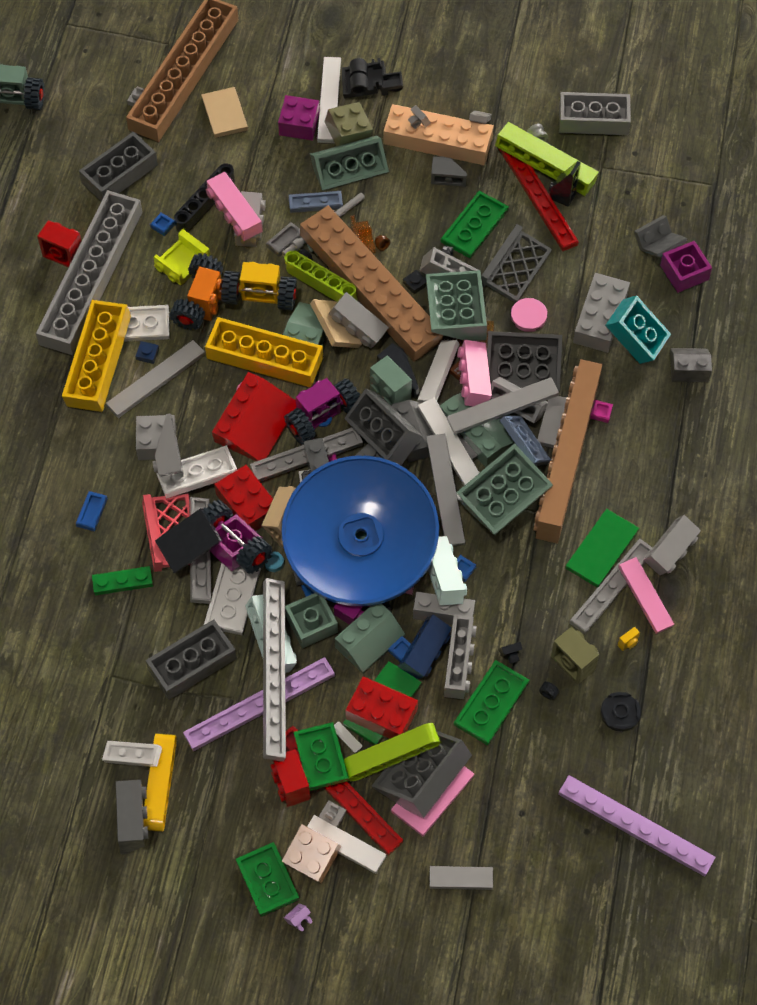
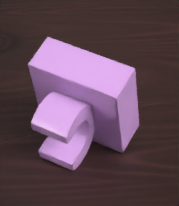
(298, 914)

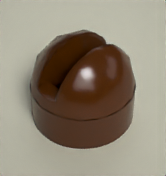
(382, 242)

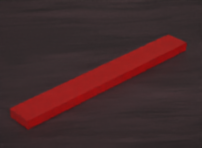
(542, 202)
(357, 808)

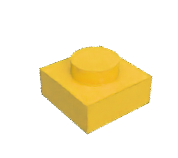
(629, 639)

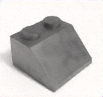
(690, 365)

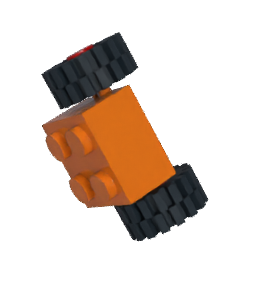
(203, 294)

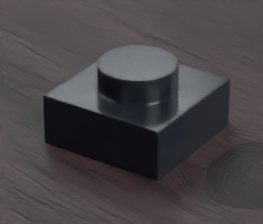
(415, 281)

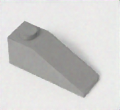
(440, 262)

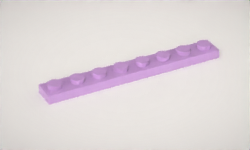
(253, 706)
(637, 825)

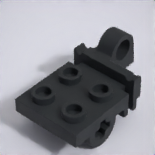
(366, 79)

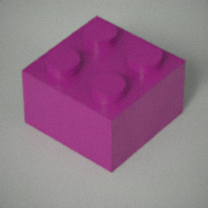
(299, 117)
(686, 266)

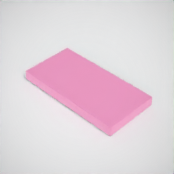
(422, 825)

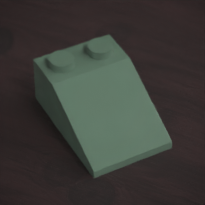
(305, 325)

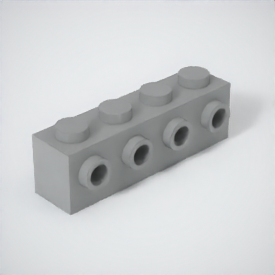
(458, 658)

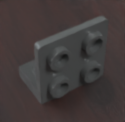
(657, 237)

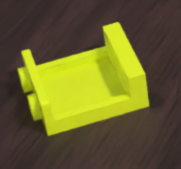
(179, 256)

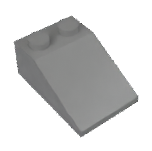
(167, 453)

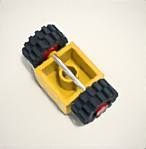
(259, 284)

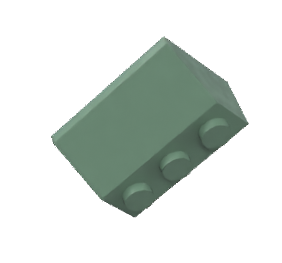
(369, 637)

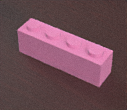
(234, 206)
(474, 373)

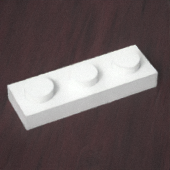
(132, 753)

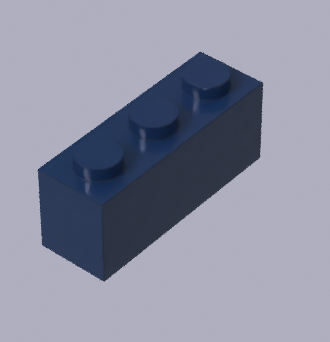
(425, 647)

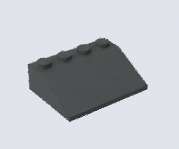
(524, 357)
(424, 778)

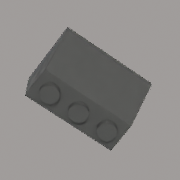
(410, 412)
(131, 815)

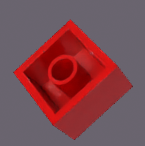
(59, 243)
(290, 779)

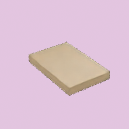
(224, 112)
(334, 331)

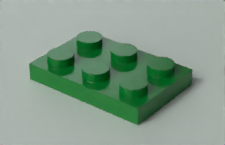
(321, 756)
(267, 879)

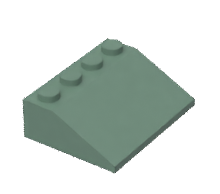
(457, 305)
(487, 439)
(503, 489)

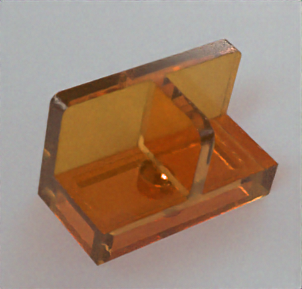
(363, 232)

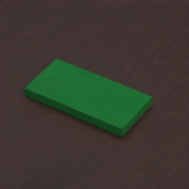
(474, 224)
(602, 548)
(395, 679)
(491, 702)

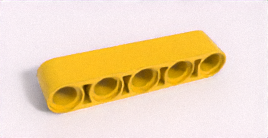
(159, 783)

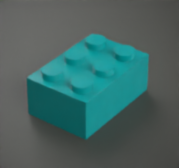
(638, 329)

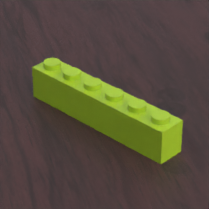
(543, 156)

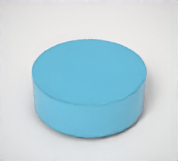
(275, 563)

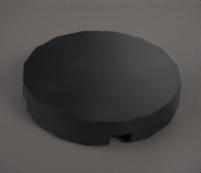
(620, 711)

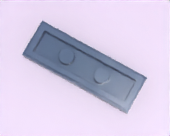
(315, 201)

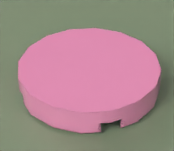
(529, 314)

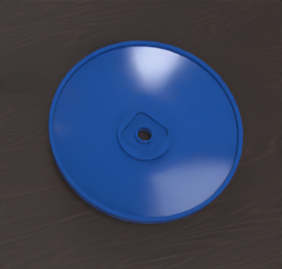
(351, 498)

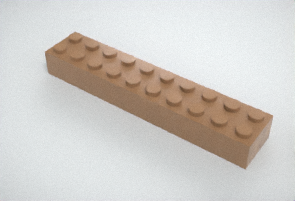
(182, 69)
(373, 282)
(567, 451)

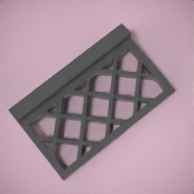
(505, 253)

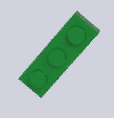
(122, 580)

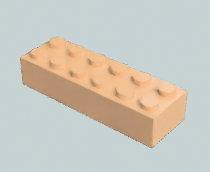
(443, 137)

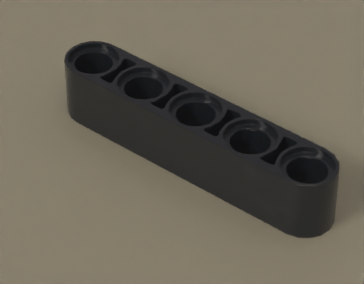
(199, 202)

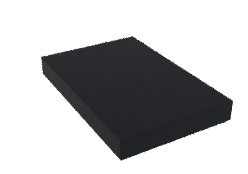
(188, 540)

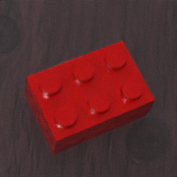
(245, 496)
(381, 709)

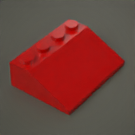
(254, 418)

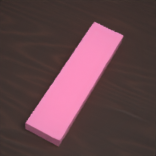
(646, 595)

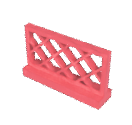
(153, 527)

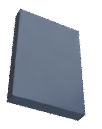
(525, 439)

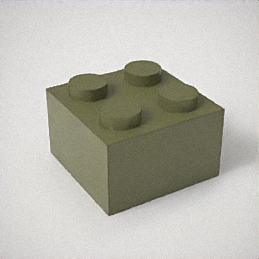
(348, 124)
(575, 655)

